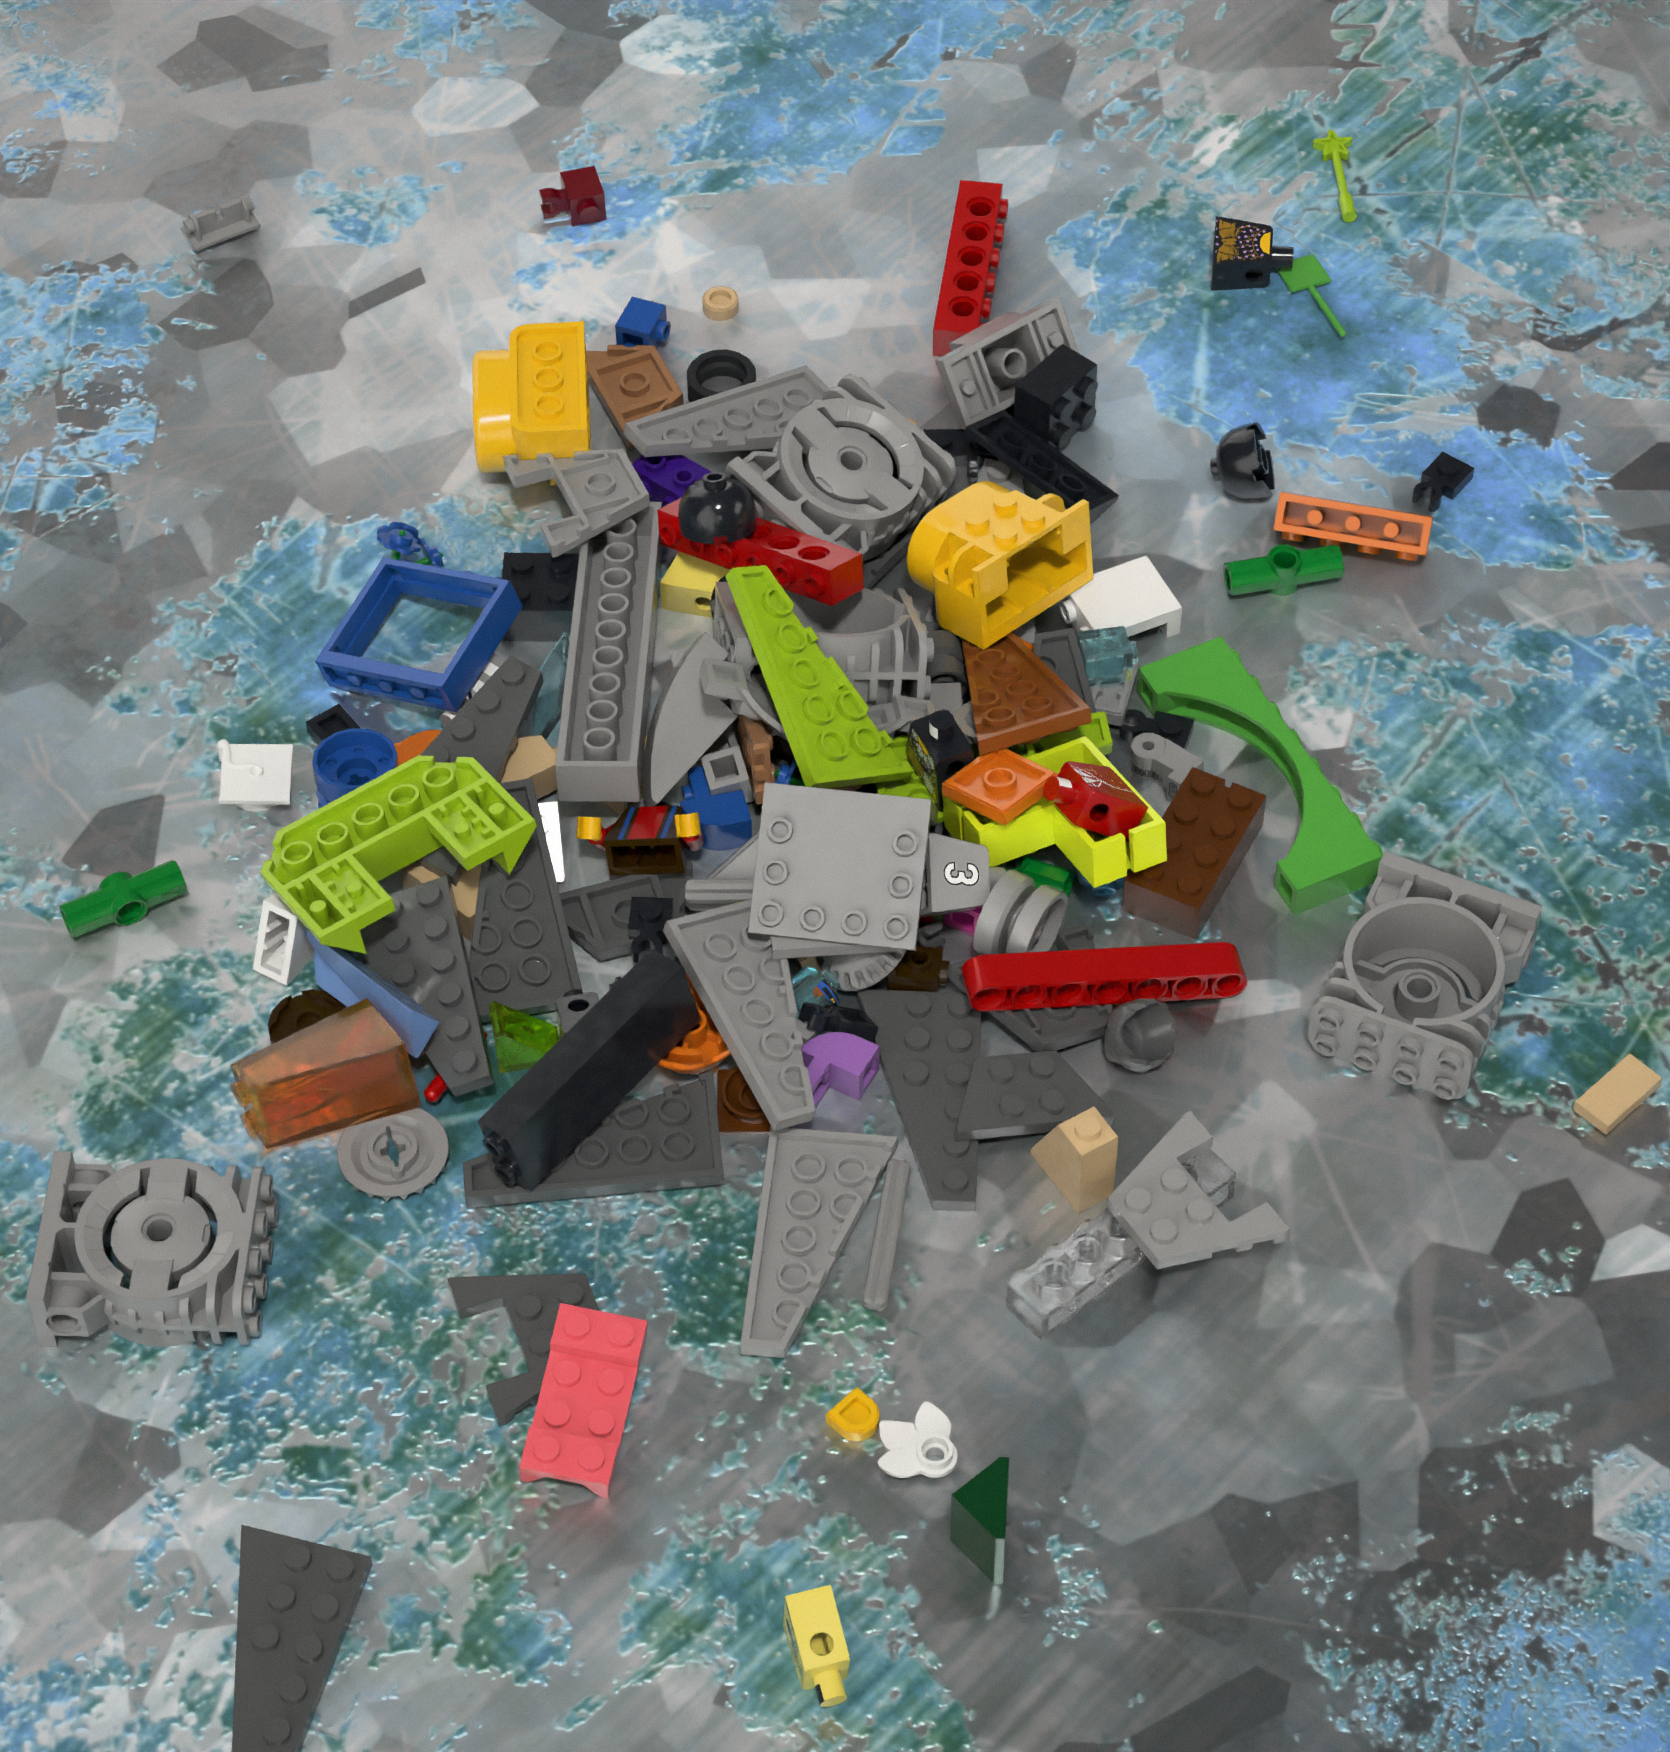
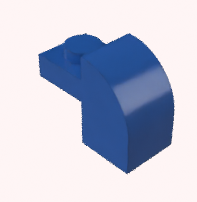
(722, 816)

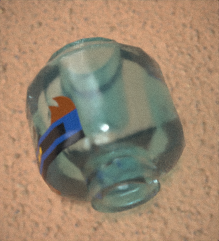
(815, 988)

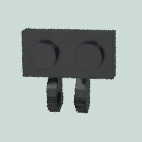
(962, 448)

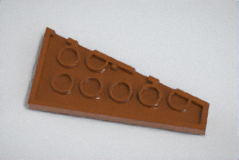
(1017, 696)

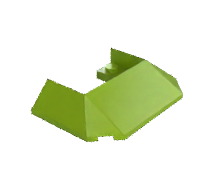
(336, 856)

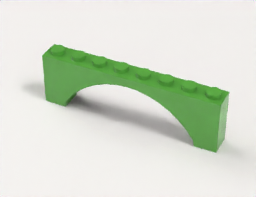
(1215, 689)

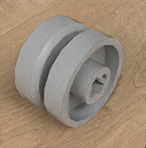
(1019, 916)

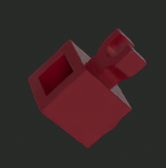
(579, 196)

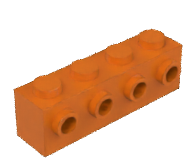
(1353, 523)

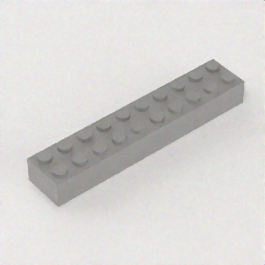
(610, 663)

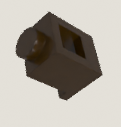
(920, 971)

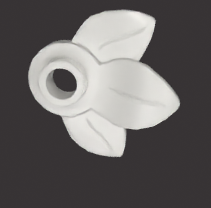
(913, 1443)

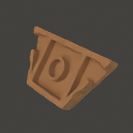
(632, 383)
(755, 747)

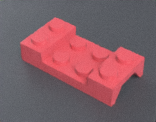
(584, 1398)

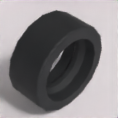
(716, 364)

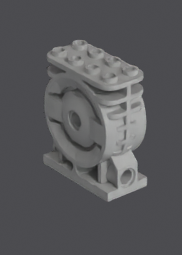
(862, 474)
(867, 634)
(1402, 977)
(94, 1207)

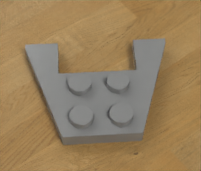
(596, 485)
(1171, 1212)

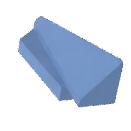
(353, 982)

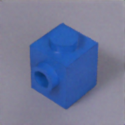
(642, 324)

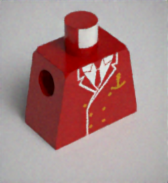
(1082, 794)

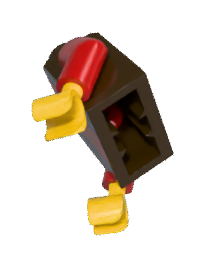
(645, 839)

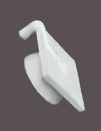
(255, 775)

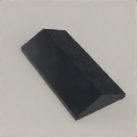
(1040, 462)

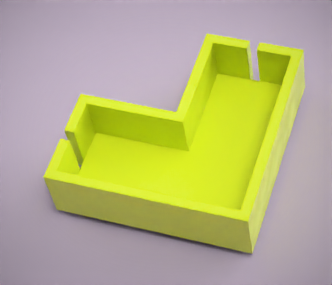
(1044, 824)

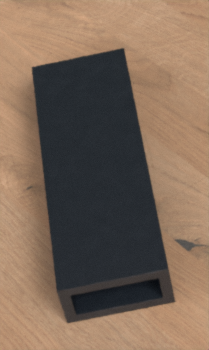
(589, 1070)

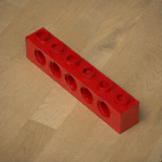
(969, 262)
(794, 558)

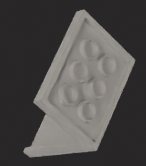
(840, 866)

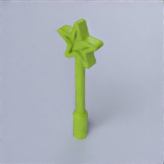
(1336, 148)

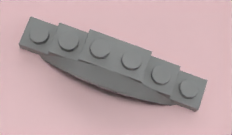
(728, 680)

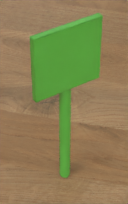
(1308, 274)

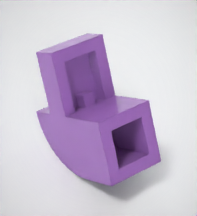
(840, 1063)

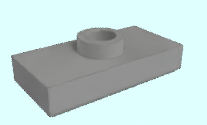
(1115, 698)

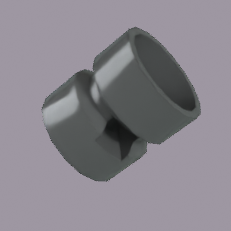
(947, 660)

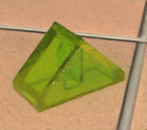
(519, 1038)

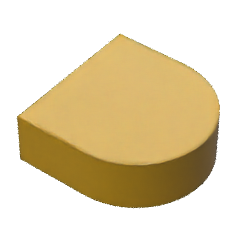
(854, 1416)

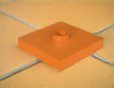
(998, 785)

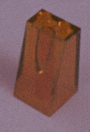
(325, 1078)

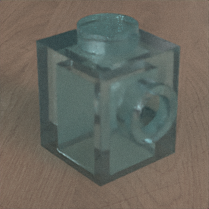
(1107, 655)

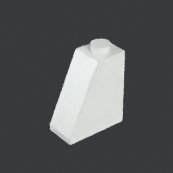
(281, 942)

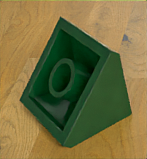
(980, 1519)

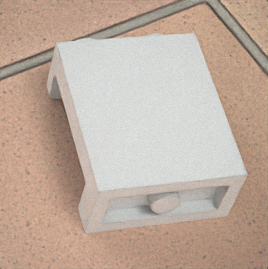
(1127, 597)

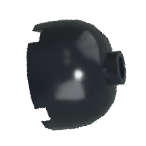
(1244, 464)
(716, 509)

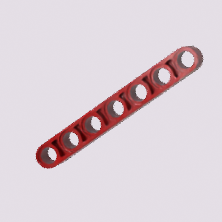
(1103, 976)

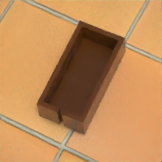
(1205, 843)

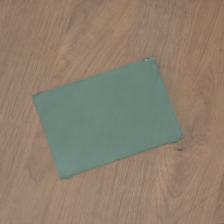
(550, 697)

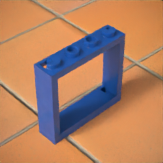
(341, 657)

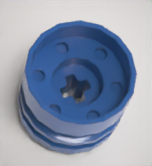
(350, 761)

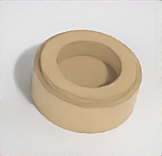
(720, 303)

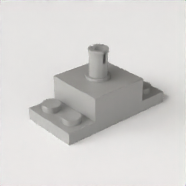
(997, 355)

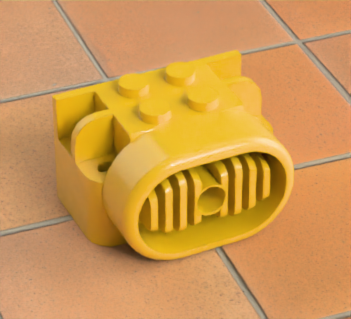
(532, 396)
(999, 558)

